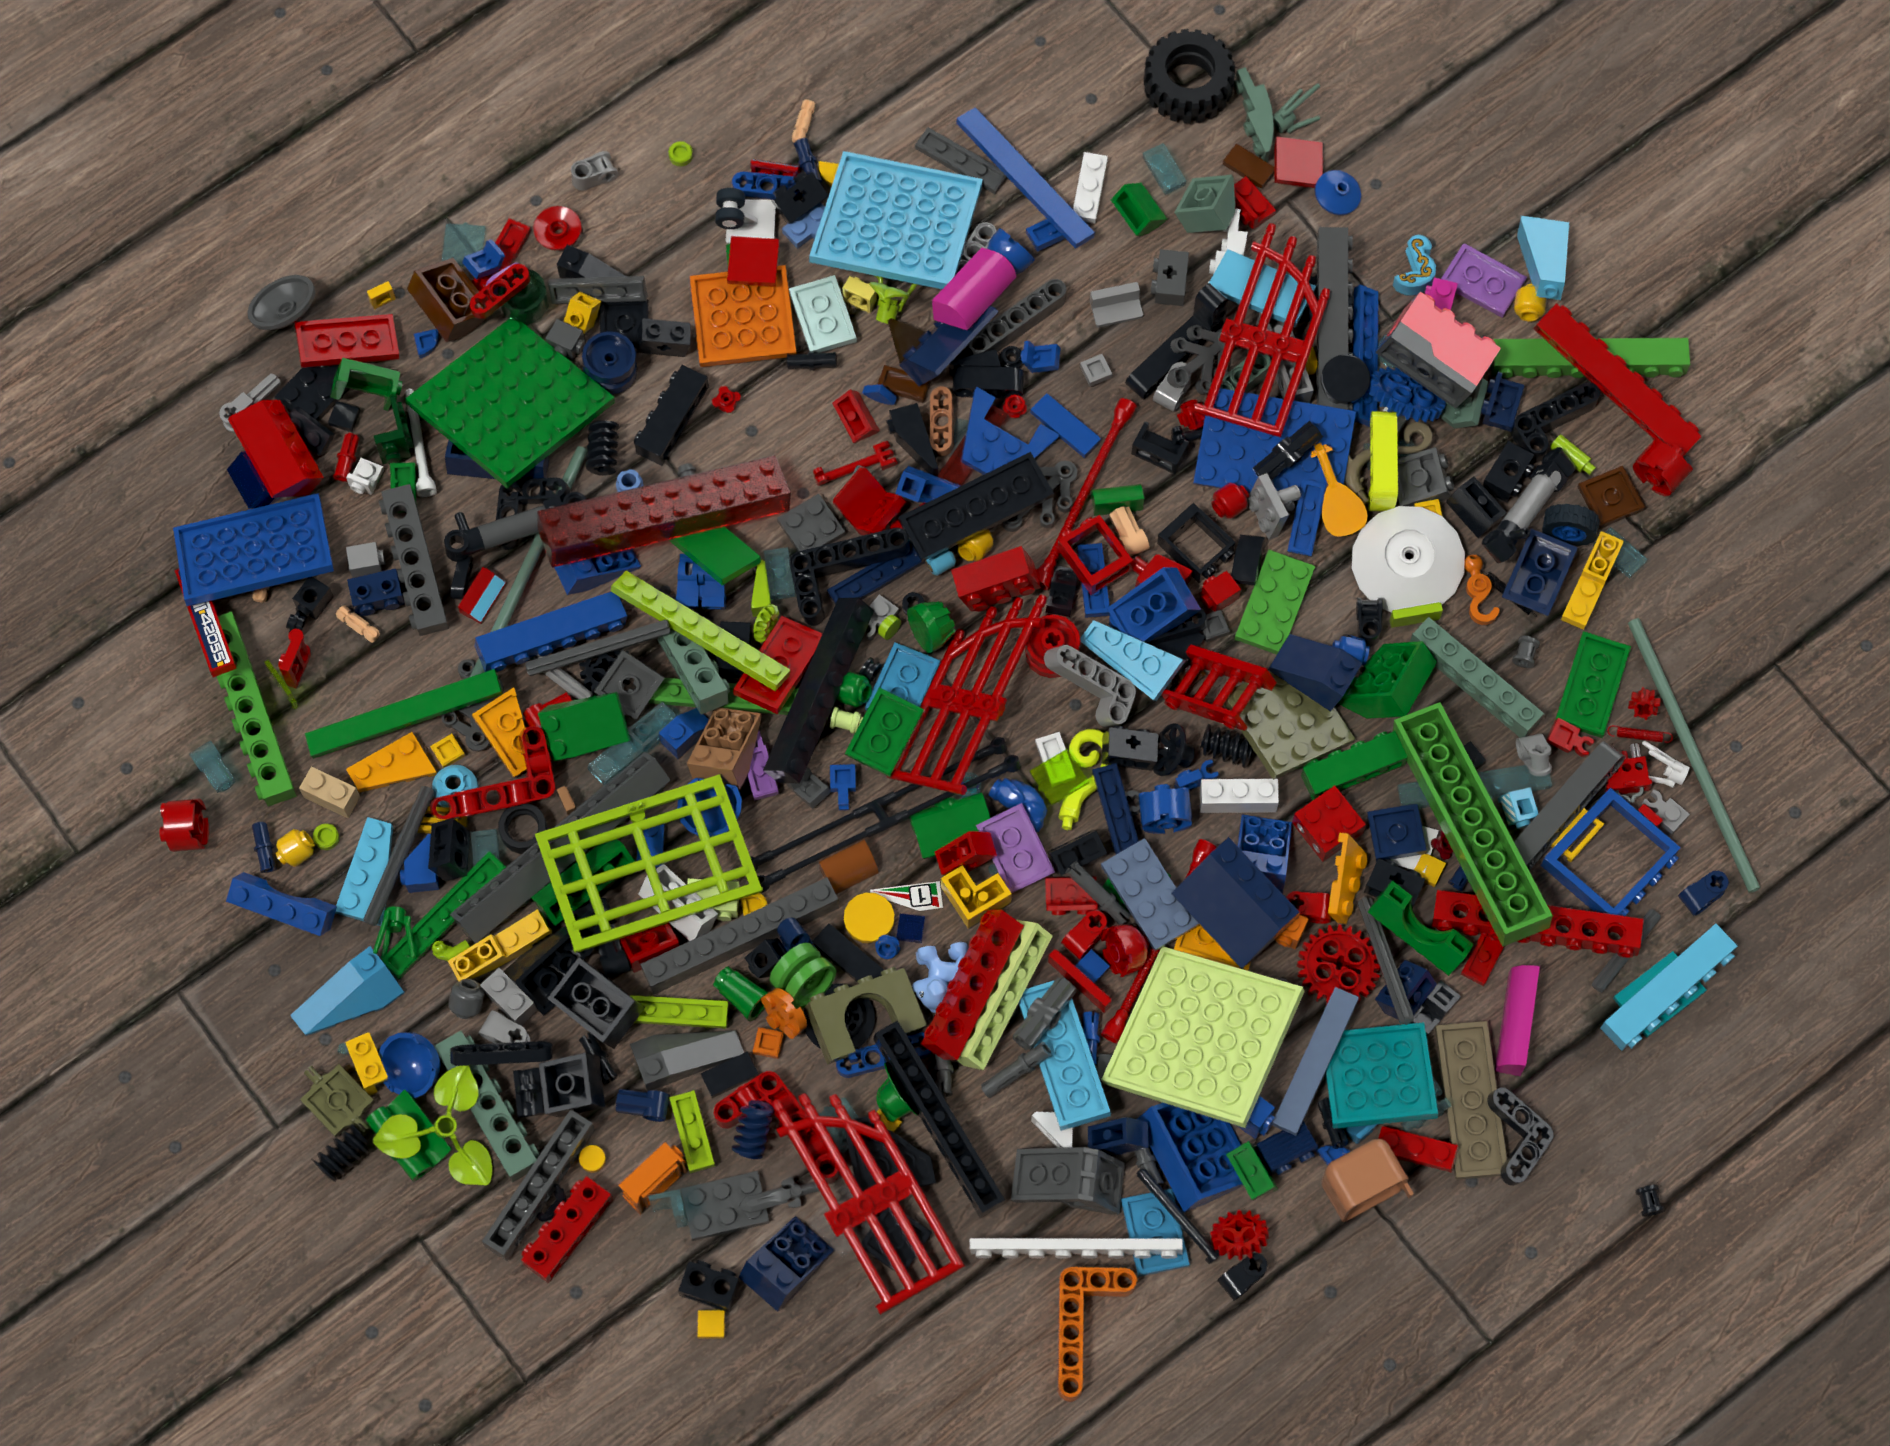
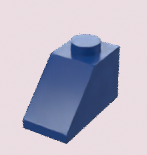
(683, 732)
(416, 873)

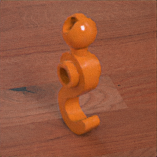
(1478, 588)

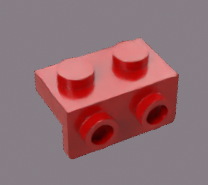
(1065, 895)

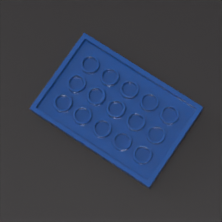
(1232, 450)
(253, 549)

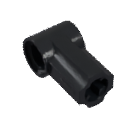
(613, 958)

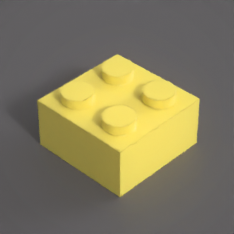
(859, 294)

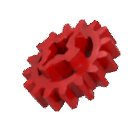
(1239, 1235)

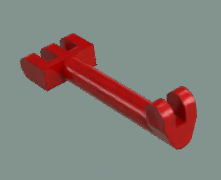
(879, 457)

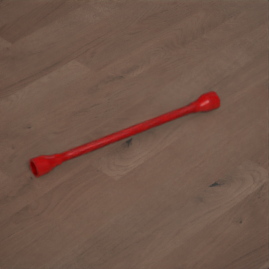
(1122, 414)
(1116, 1025)

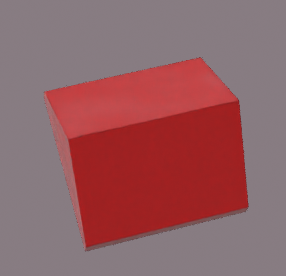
(648, 945)

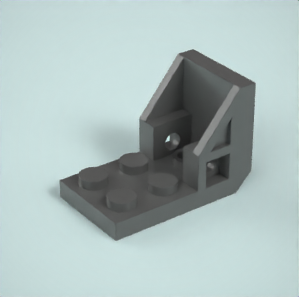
(1072, 1176)

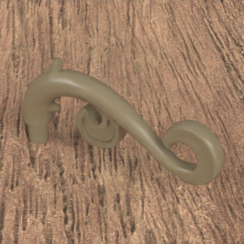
(1354, 465)

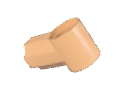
(1128, 532)

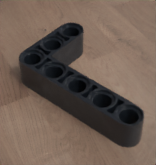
(1208, 313)
(840, 563)

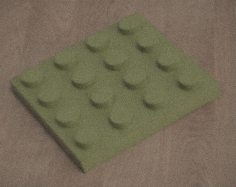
(1289, 727)

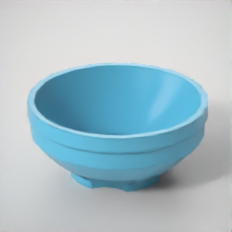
(467, 778)

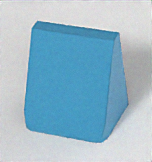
(1359, 1133)

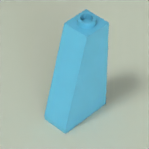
(1545, 254)

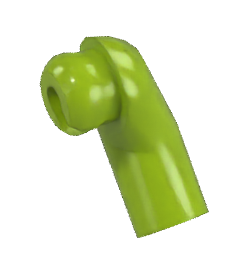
(447, 952)

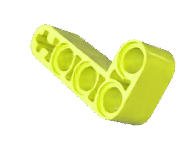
(1383, 461)

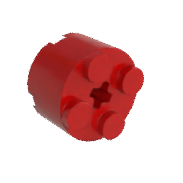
(1662, 467)
(184, 825)

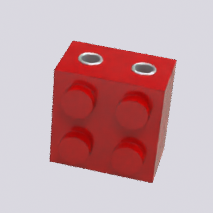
(1325, 819)

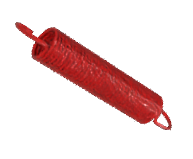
(1641, 734)

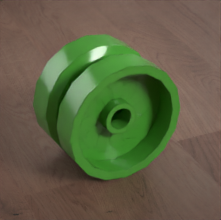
(803, 974)

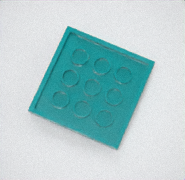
(1381, 1077)

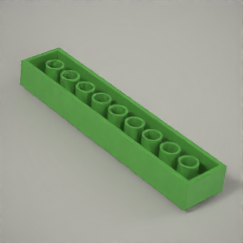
(1472, 825)

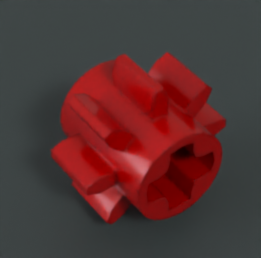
(1189, 417)
(1644, 703)

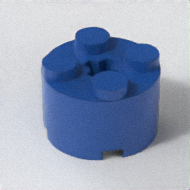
(1165, 809)

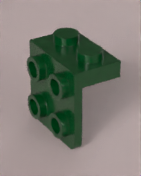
(396, 444)

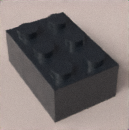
(596, 1003)

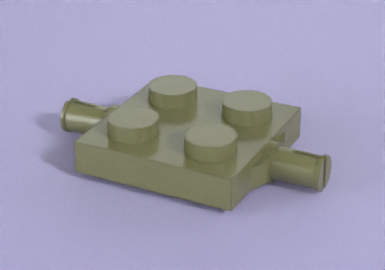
(337, 1100)

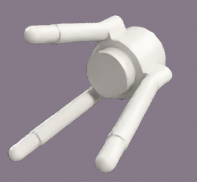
(1675, 770)

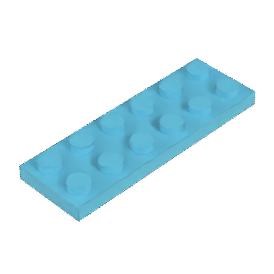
(1070, 1070)

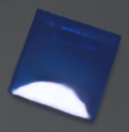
(910, 928)

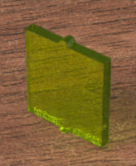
(281, 684)
(1059, 777)

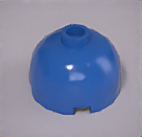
(1012, 250)

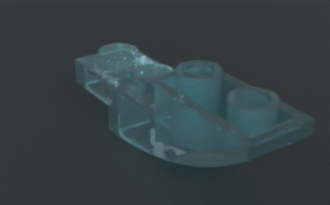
(643, 738)

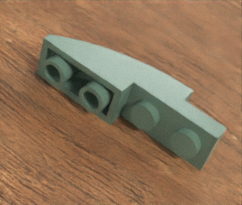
(1259, 113)

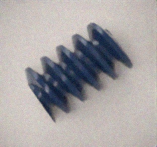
(754, 1130)

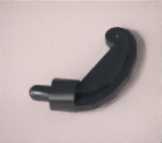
(549, 1214)

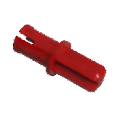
(346, 457)

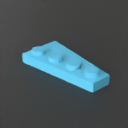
(1136, 660)

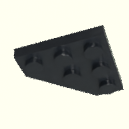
(918, 1161)

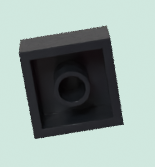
(572, 1084)

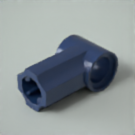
(650, 1105)

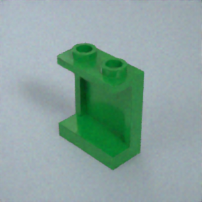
(367, 379)

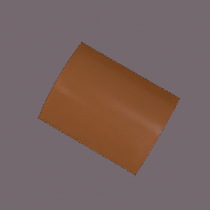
(849, 867)

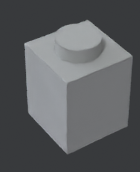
(365, 559)

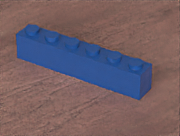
(550, 631)

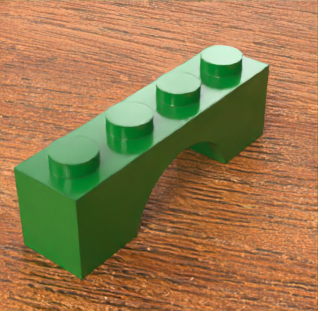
(1441, 948)

